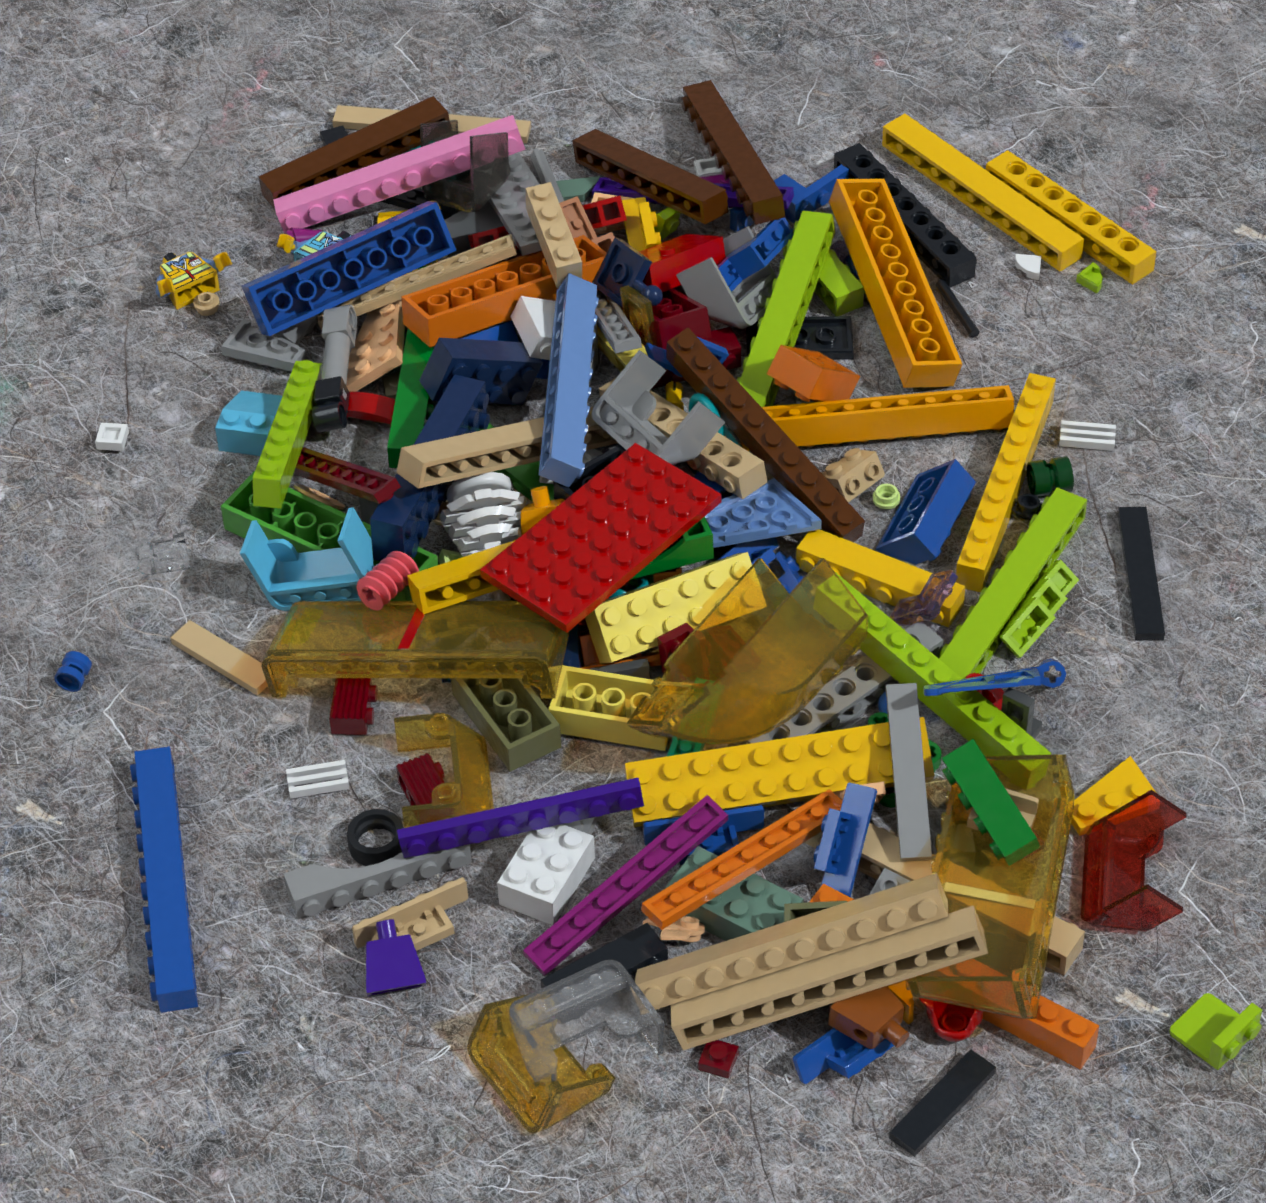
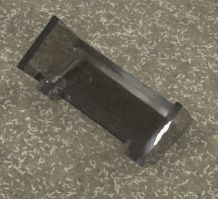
(476, 186)

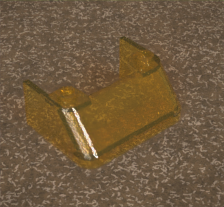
(471, 770)

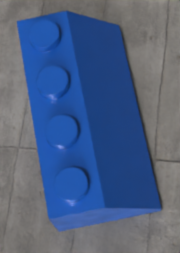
(927, 513)

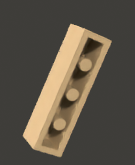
(553, 232)

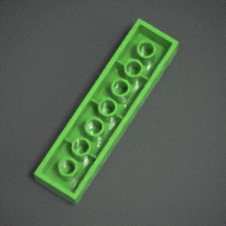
(302, 522)

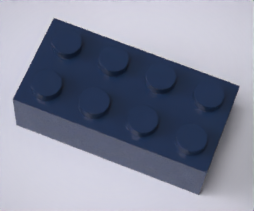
(501, 364)

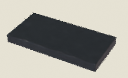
(822, 334)

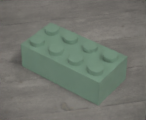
(740, 909)

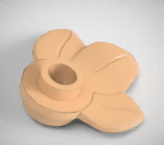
(685, 929)

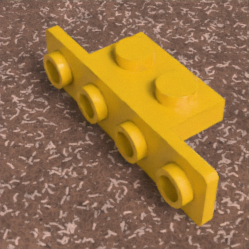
(640, 224)

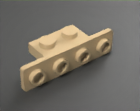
(420, 917)

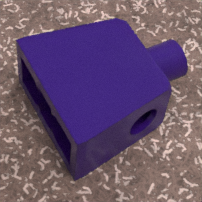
(392, 962)

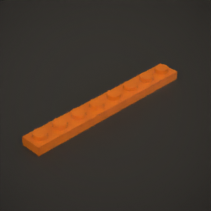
(740, 861)

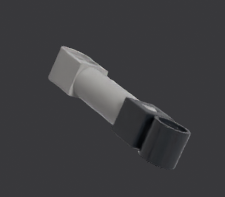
(331, 391)

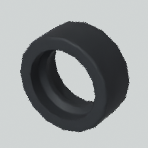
(368, 821)

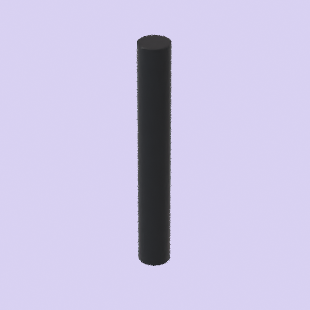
(957, 308)

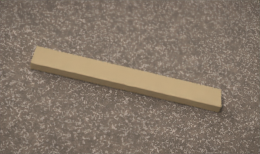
(360, 117)
(432, 275)

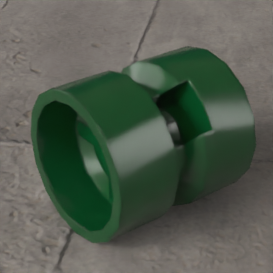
(1045, 476)

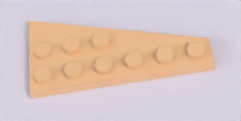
(377, 346)

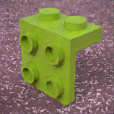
(1216, 1030)

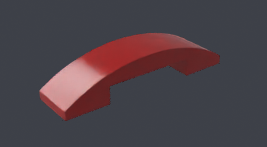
(371, 407)

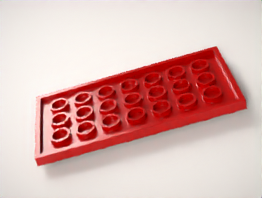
(600, 537)

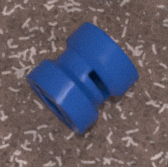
(73, 669)

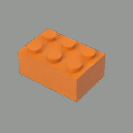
(812, 375)

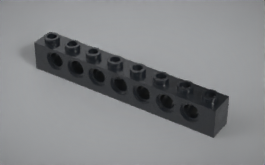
(929, 236)

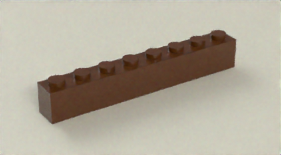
(355, 151)
(651, 176)

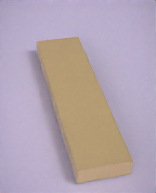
(220, 656)

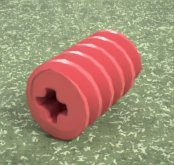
(386, 580)

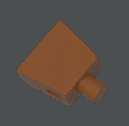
(870, 1018)

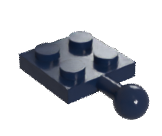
(625, 267)

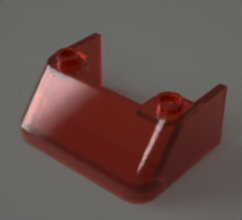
(1115, 866)

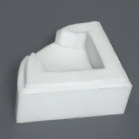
(1028, 264)

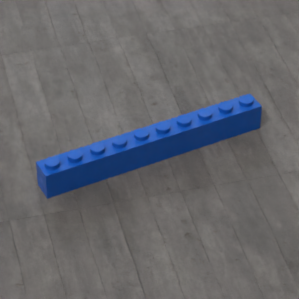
(165, 881)

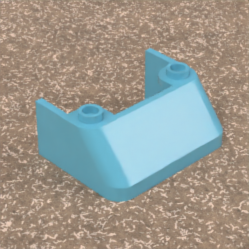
(310, 575)

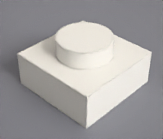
(112, 436)

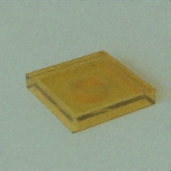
(640, 314)

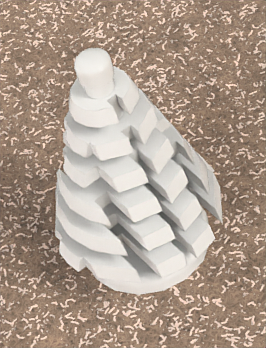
(483, 515)

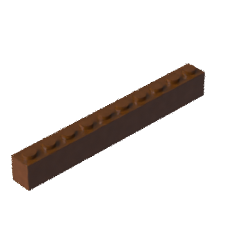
(733, 153)
(763, 435)

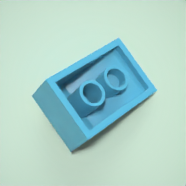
(246, 422)

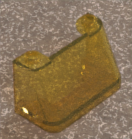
(533, 1103)

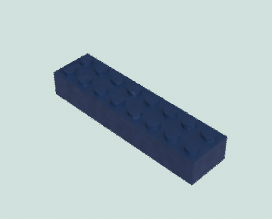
(407, 515)

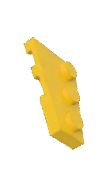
(1108, 794)

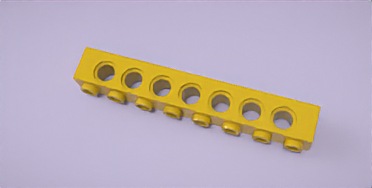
(1102, 237)

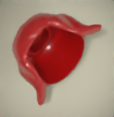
(952, 1021)

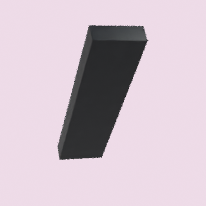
(942, 1102)

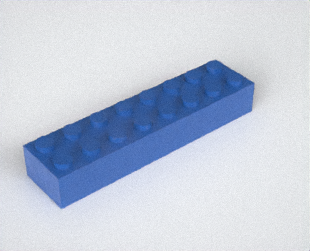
(348, 268)

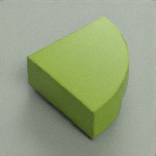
(1091, 278)

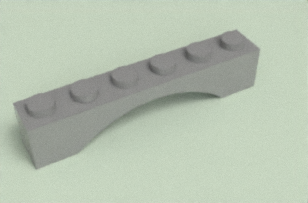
(323, 888)

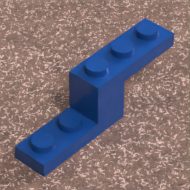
(804, 198)
(755, 253)

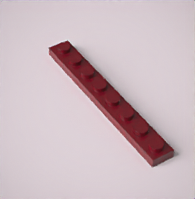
(346, 476)

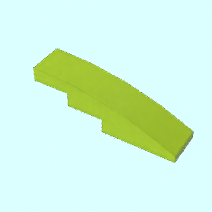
(1038, 608)

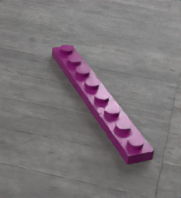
(625, 885)

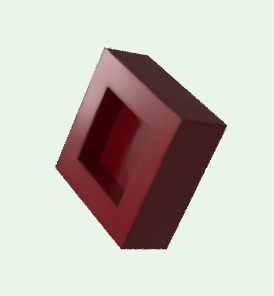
(718, 1058)

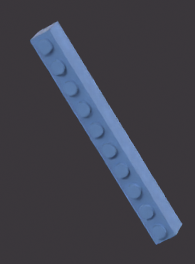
(569, 381)

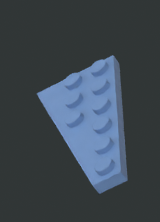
(759, 516)

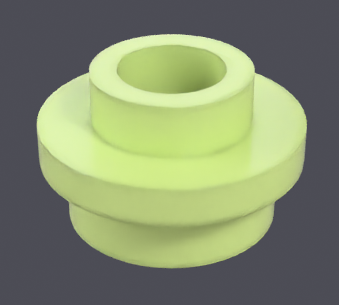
(886, 496)

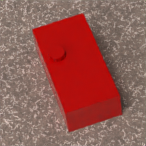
(678, 255)

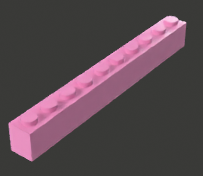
(387, 177)

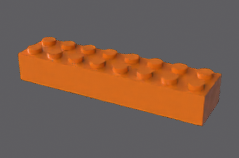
(487, 295)

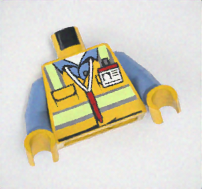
(189, 276)

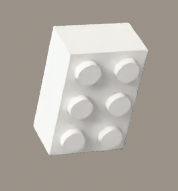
(546, 872)

